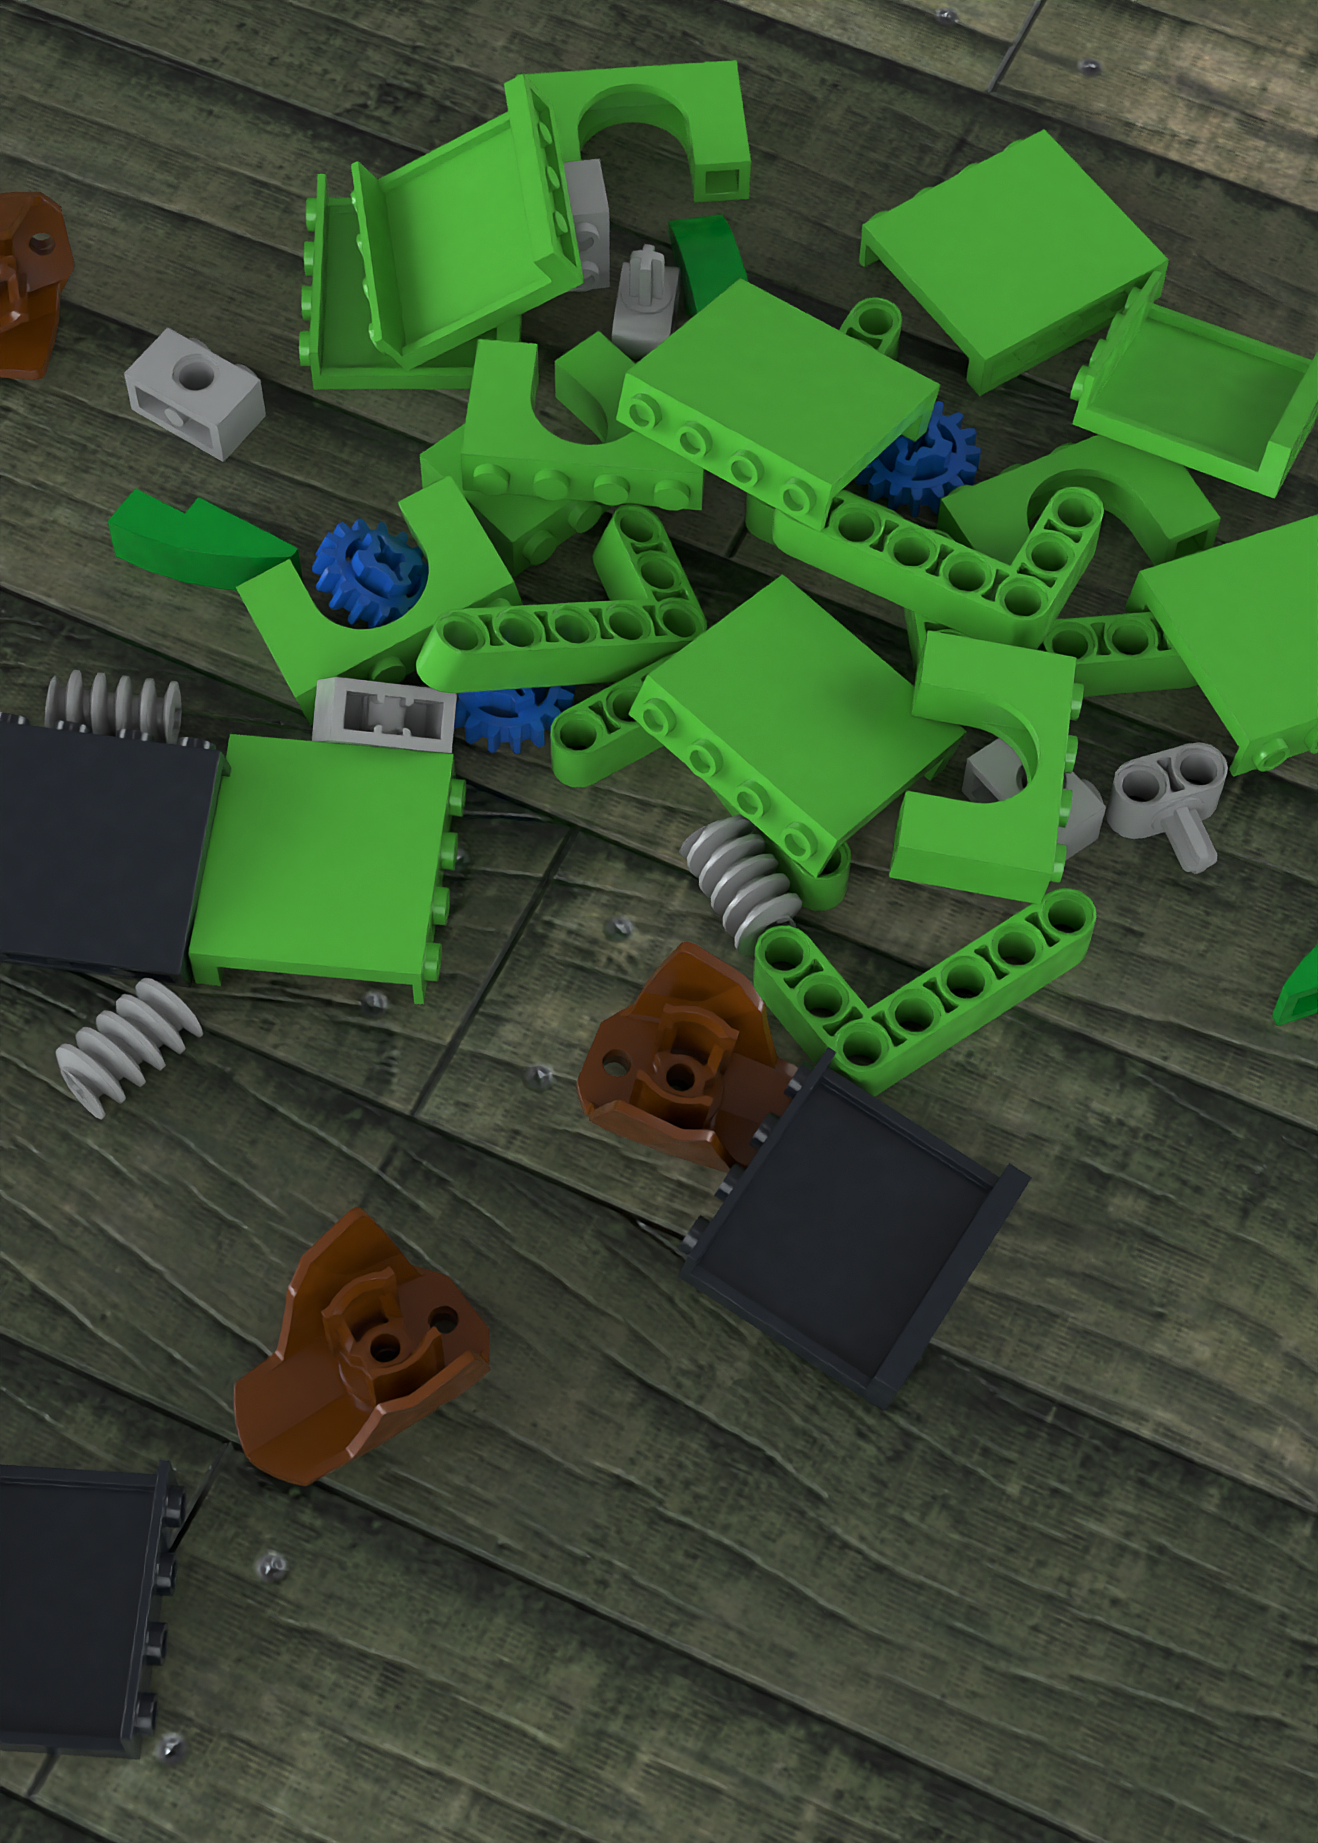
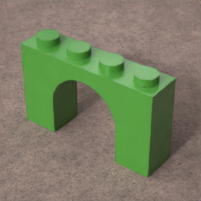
(689, 100)
(514, 454)
(1141, 489)
(530, 527)
(461, 575)
(1028, 703)

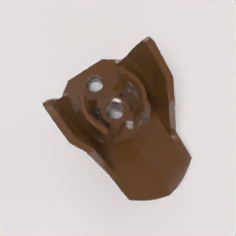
(30, 281)
(693, 1030)
(324, 1386)

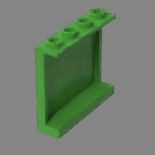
(468, 232)
(1015, 257)
(340, 314)
(1198, 394)
(774, 400)
(1247, 635)
(793, 722)
(328, 862)

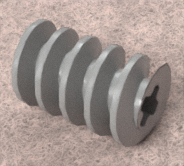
(111, 711)
(740, 880)
(124, 1043)

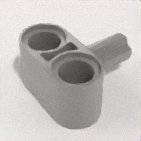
(645, 303)
(1171, 800)

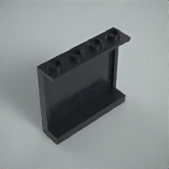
(103, 848)
(848, 1232)
(83, 1606)

